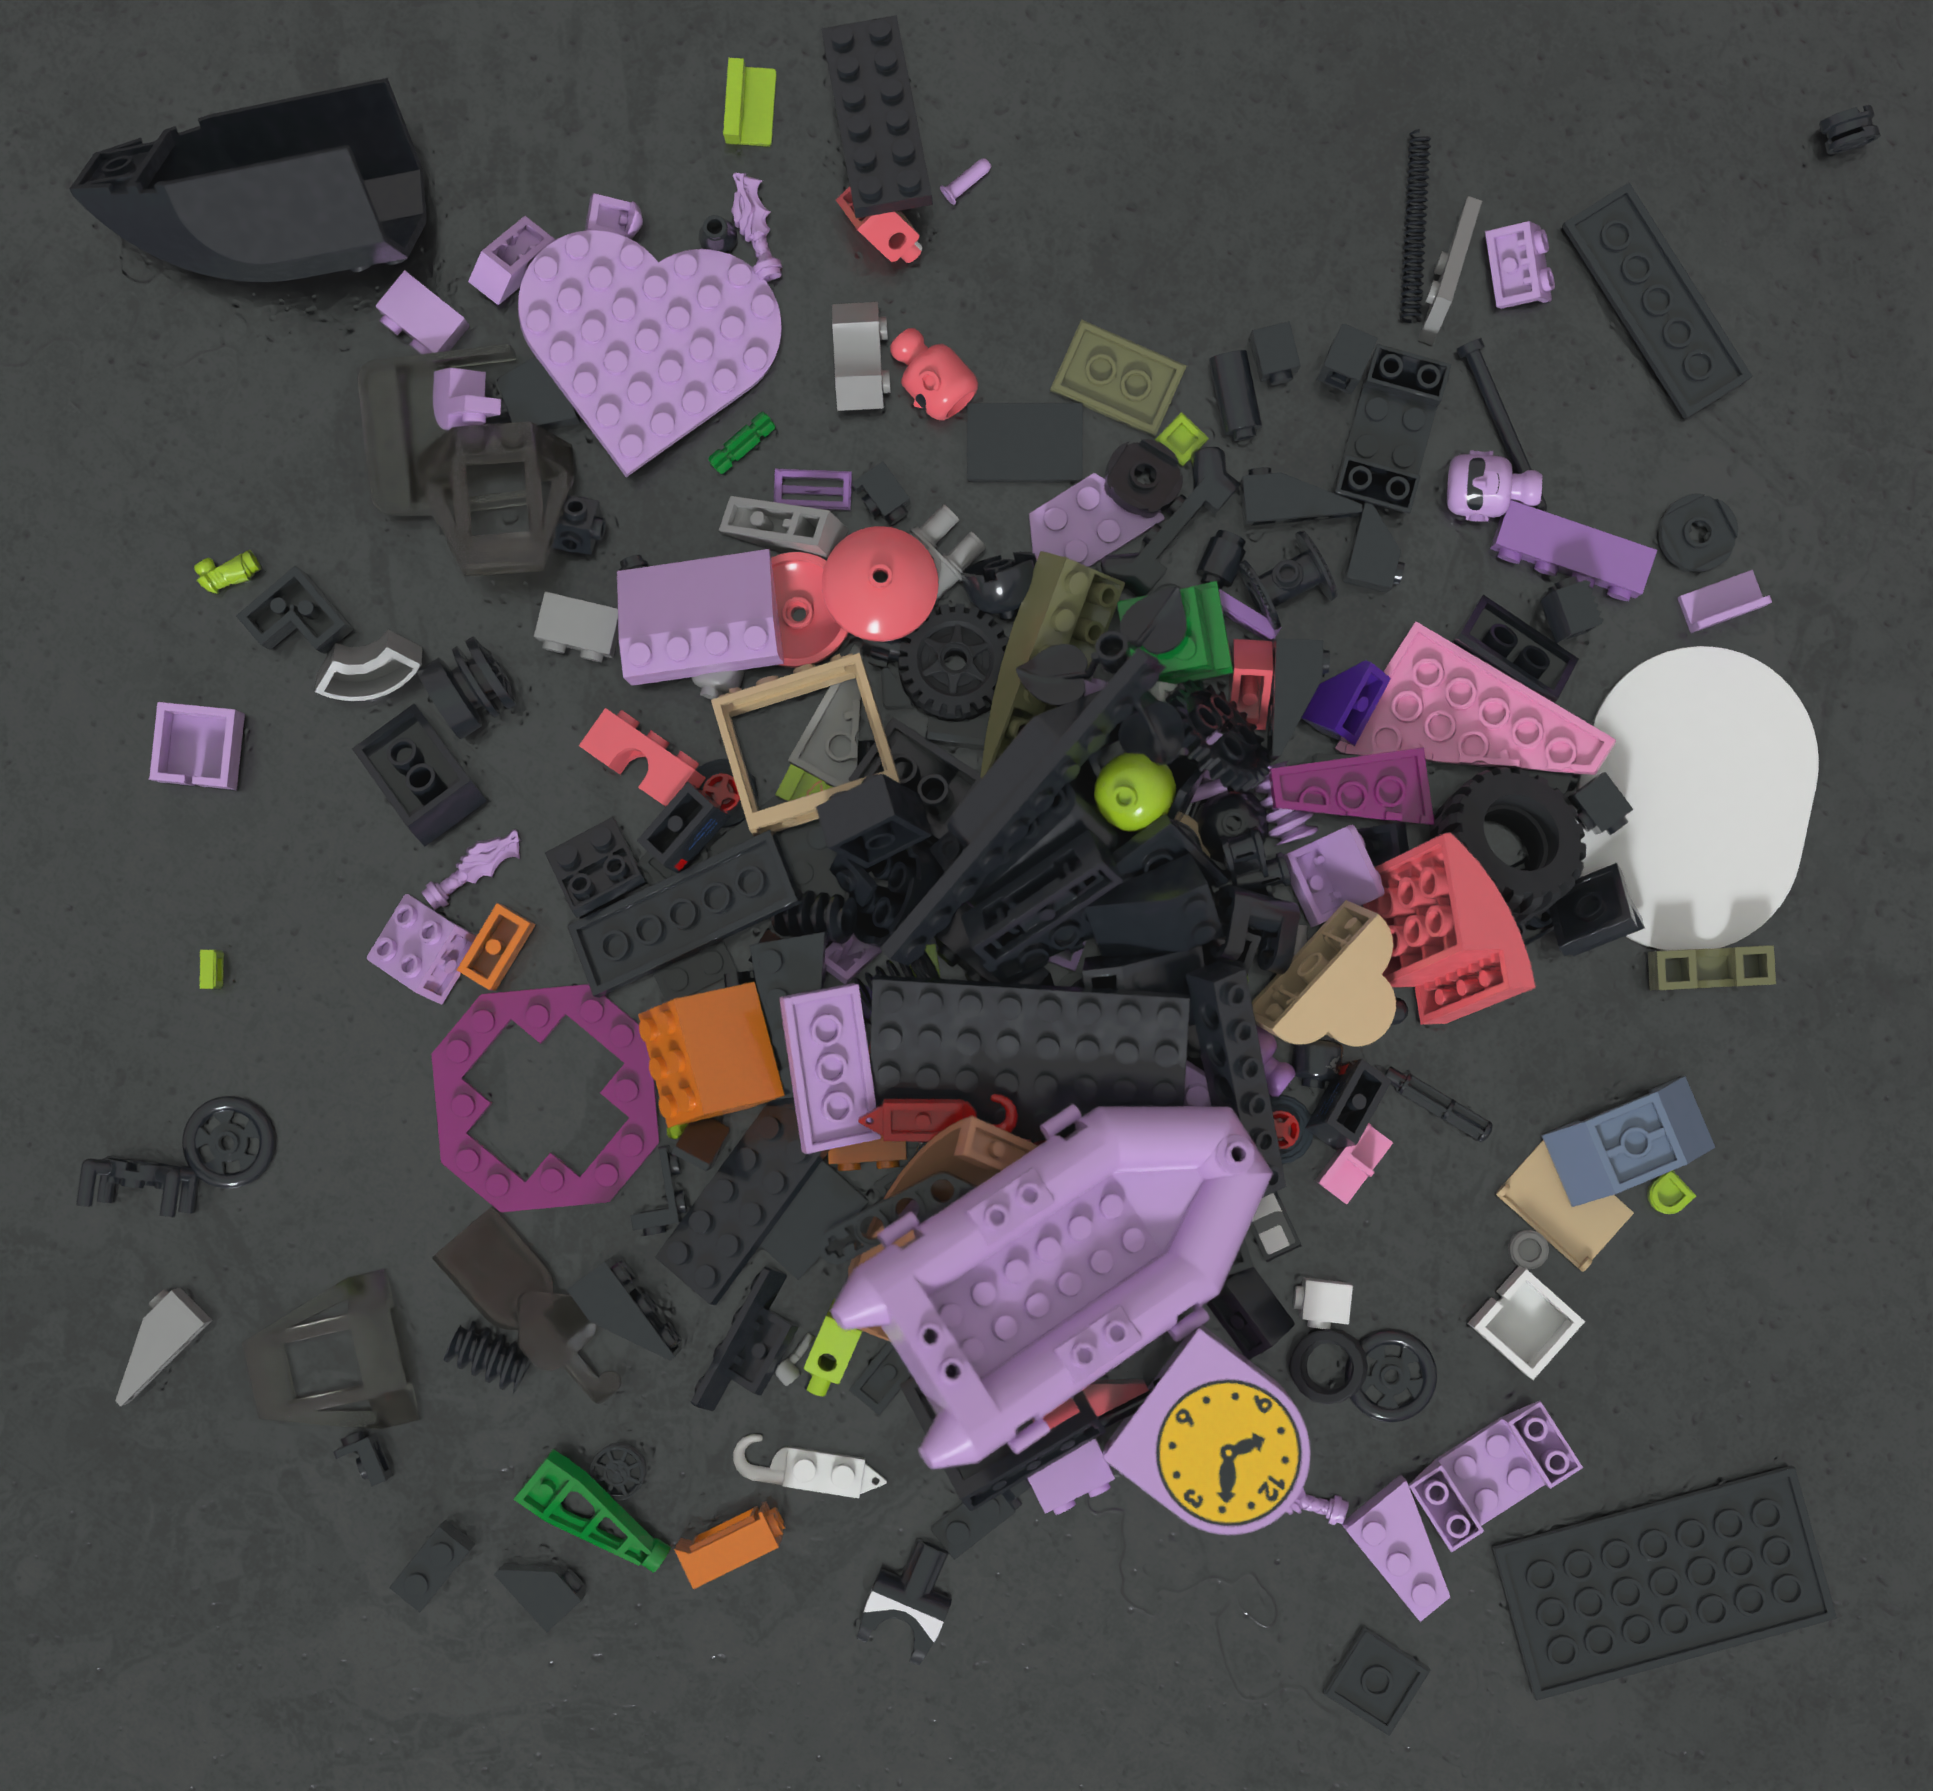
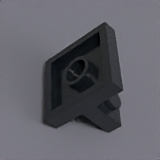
(1595, 912)

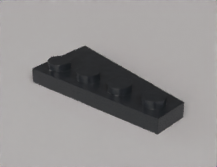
(783, 970)

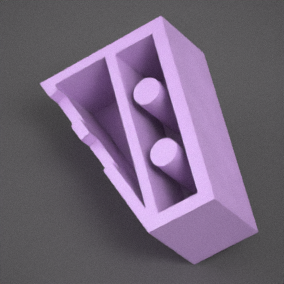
(1398, 1546)

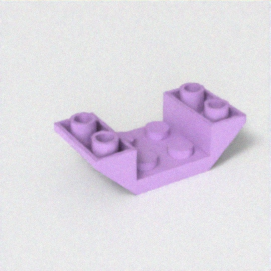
(1493, 1472)

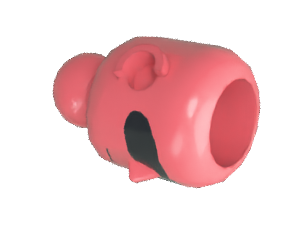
(934, 375)

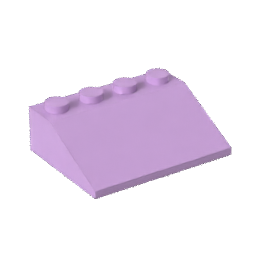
(698, 617)

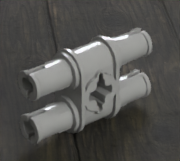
(950, 565)

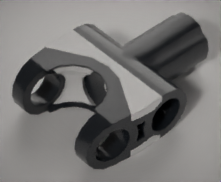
(910, 1598)

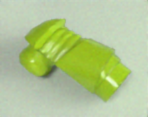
(232, 572)

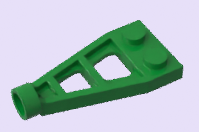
(559, 1477)

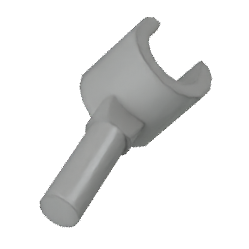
(786, 1370)

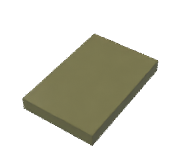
(1118, 378)

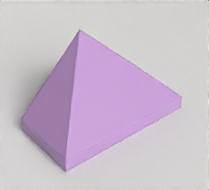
(849, 958)

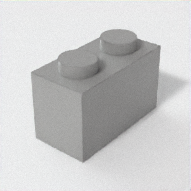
(577, 626)

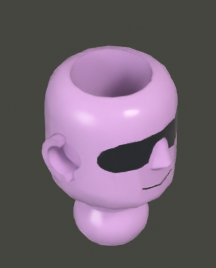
(1484, 485)

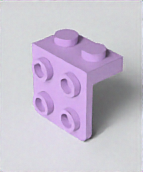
(1332, 872)

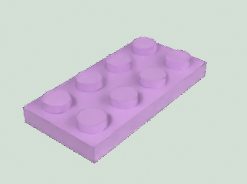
(829, 1066)

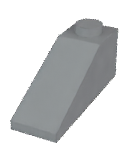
(783, 526)
(162, 1336)

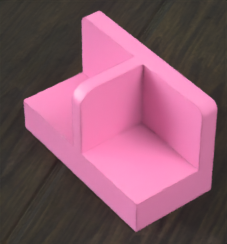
(1353, 1164)

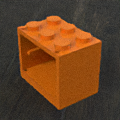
(710, 1054)

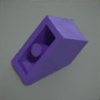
(1347, 702)

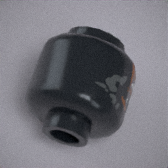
(1317, 1061)

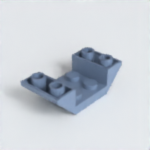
(1629, 1143)

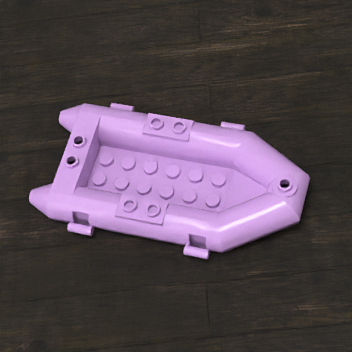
(1060, 1268)

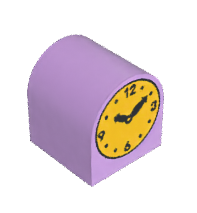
(1215, 1440)

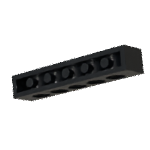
(1234, 1056)

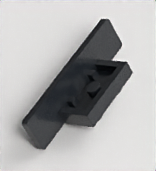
(751, 1346)

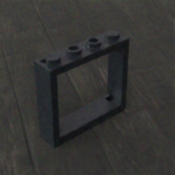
(1013, 1467)

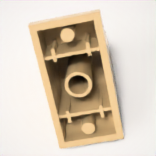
(1334, 984)

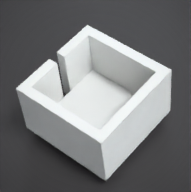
(1526, 1322)

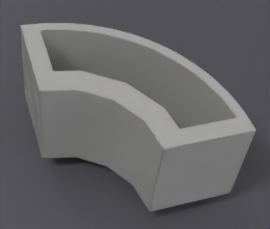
(858, 356)
(368, 670)

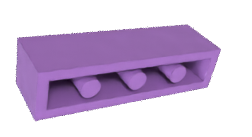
(1573, 550)

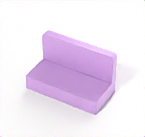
(1722, 601)

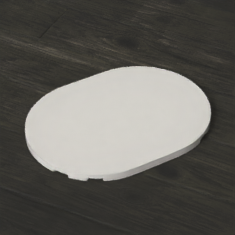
(1719, 793)

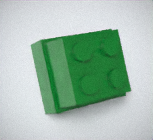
(1205, 646)

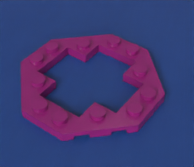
(462, 1105)

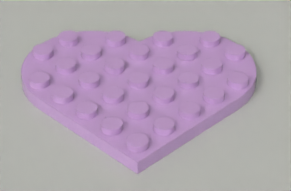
(646, 341)

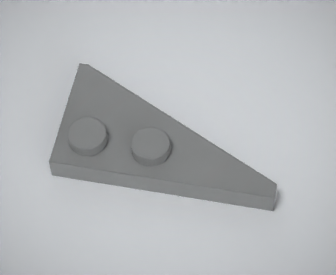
(1449, 268)
(832, 736)

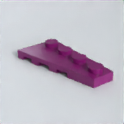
(1366, 786)

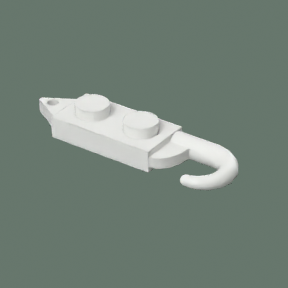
(809, 1470)

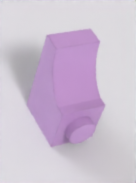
(507, 258)

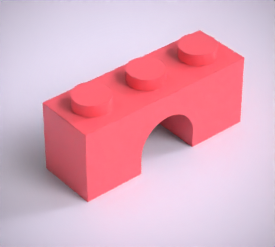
(618, 742)

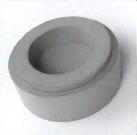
(1528, 1249)

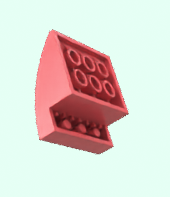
(1450, 932)

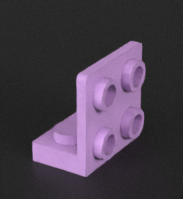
(421, 949)

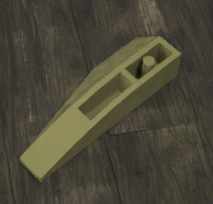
(1061, 607)

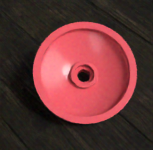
(800, 587)
(873, 608)

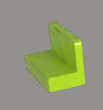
(749, 104)

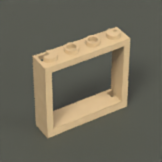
(774, 690)

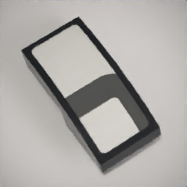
(1273, 1228)

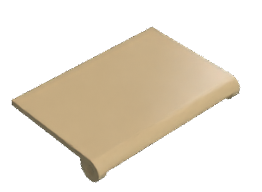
(1541, 1201)

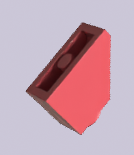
(1252, 679)

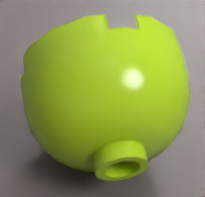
(1134, 791)

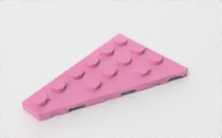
(1473, 715)

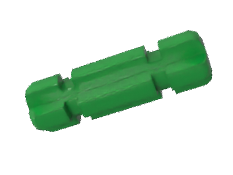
(741, 442)

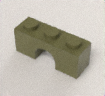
(1711, 967)

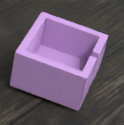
(197, 745)

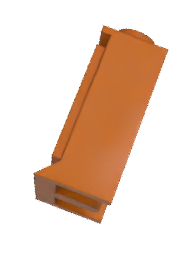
(730, 1544)

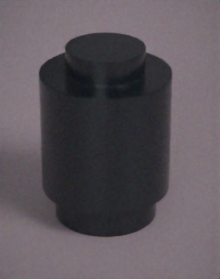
(1222, 558)

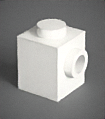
(1323, 1302)

